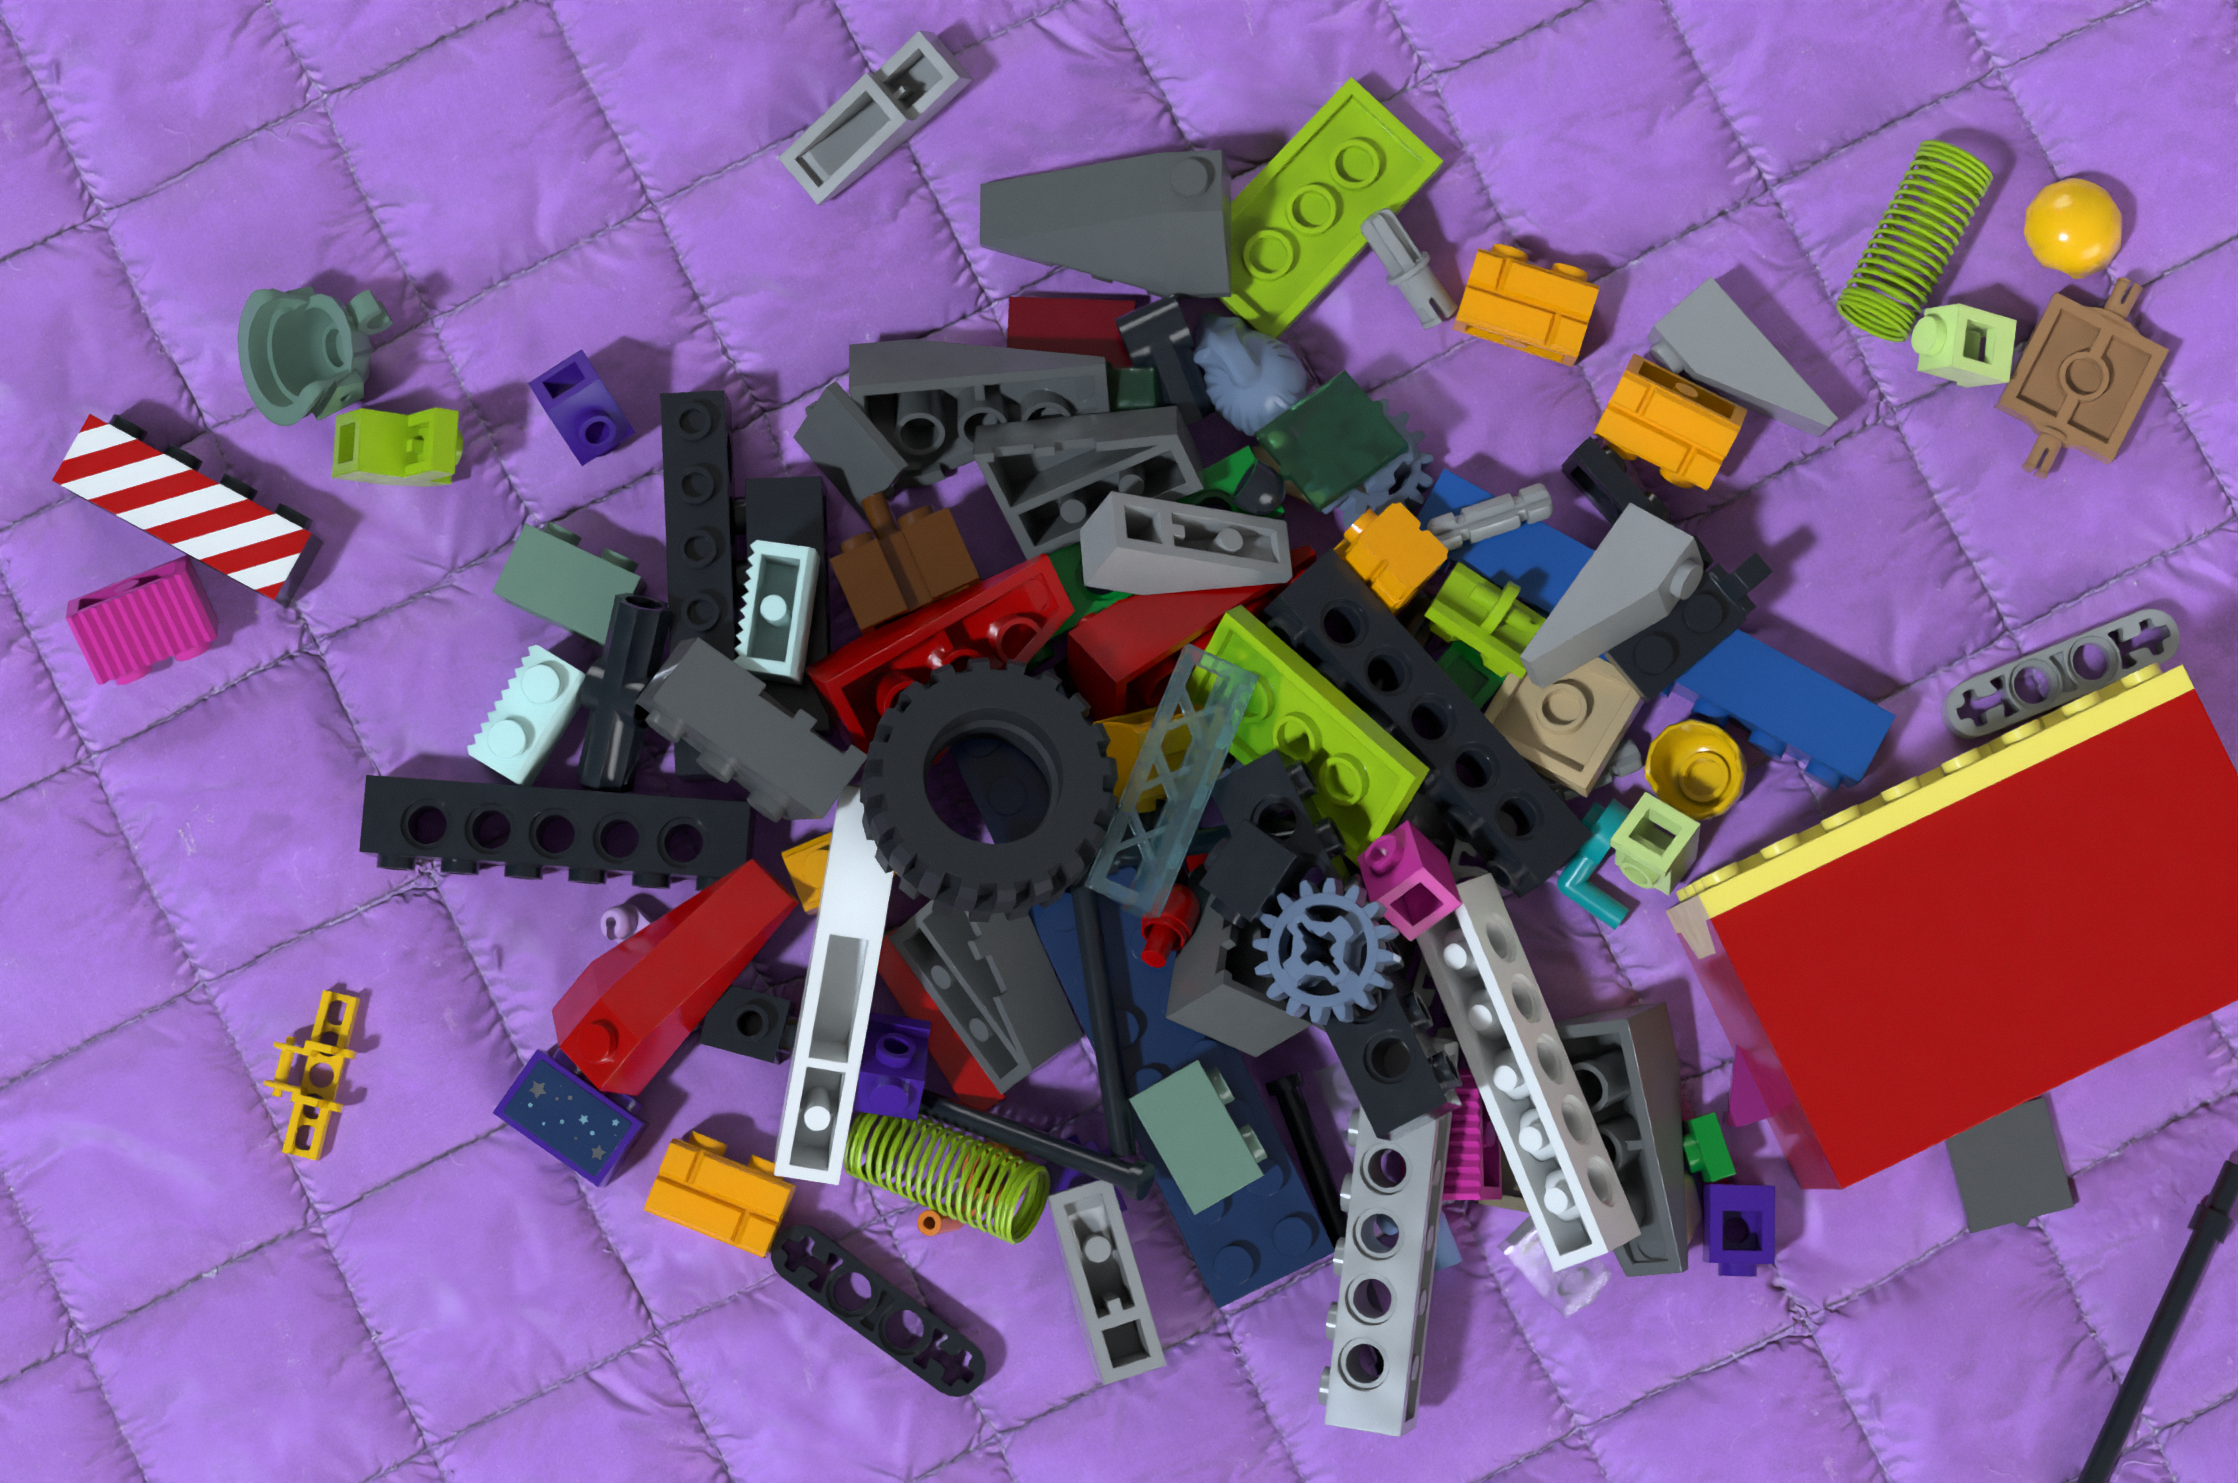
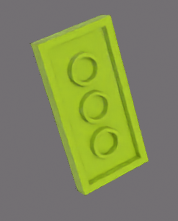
(1306, 207)
(1357, 765)

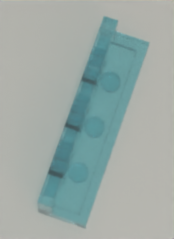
(1185, 794)

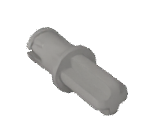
(1407, 267)

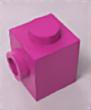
(1409, 879)

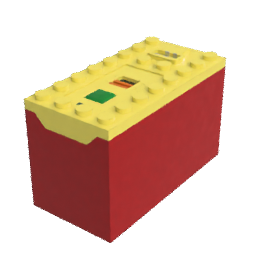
(1979, 929)

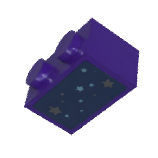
(572, 1117)

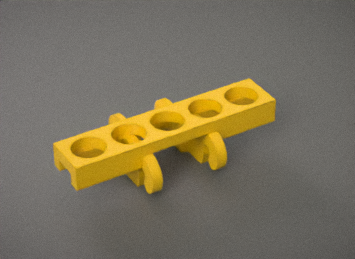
(313, 1050)

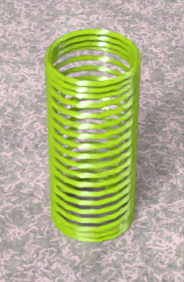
(1895, 320)
(881, 1156)

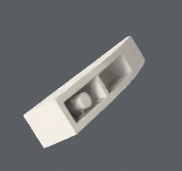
(834, 1002)

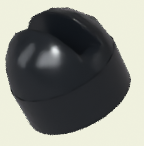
(1259, 489)

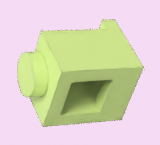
(1950, 345)
(1650, 855)

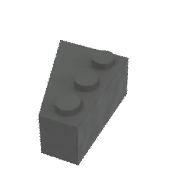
(1062, 468)
(747, 734)
(1217, 984)
(991, 989)

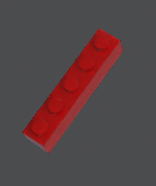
(944, 1044)

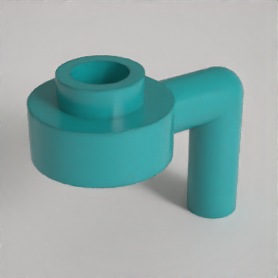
(1574, 878)

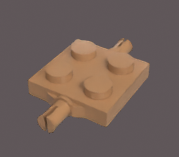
(2082, 378)

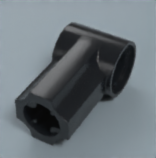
(1161, 339)

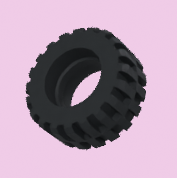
(1006, 709)

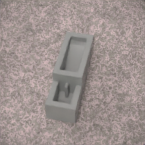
(875, 116)

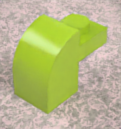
(397, 447)

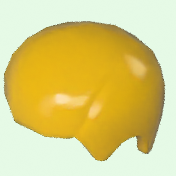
(2073, 227)
(1696, 769)

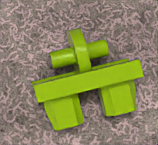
(1485, 619)

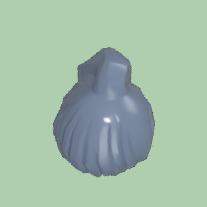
(1247, 372)

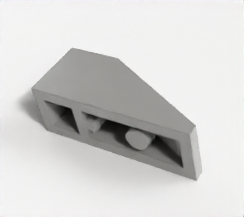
(1725, 353)
(1179, 547)
(1619, 592)
(1105, 1282)

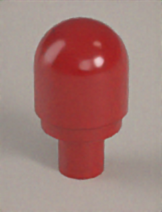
(1172, 928)

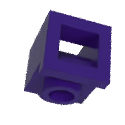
(892, 1066)
(1756, 1209)

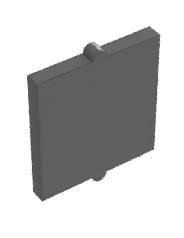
(849, 448)
(2009, 1168)

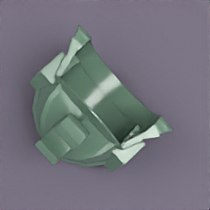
(307, 351)

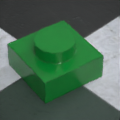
(1469, 674)
(1706, 1149)

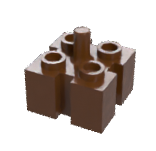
(902, 567)

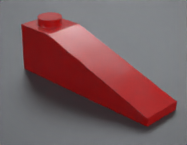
(993, 619)
(1132, 647)
(660, 982)

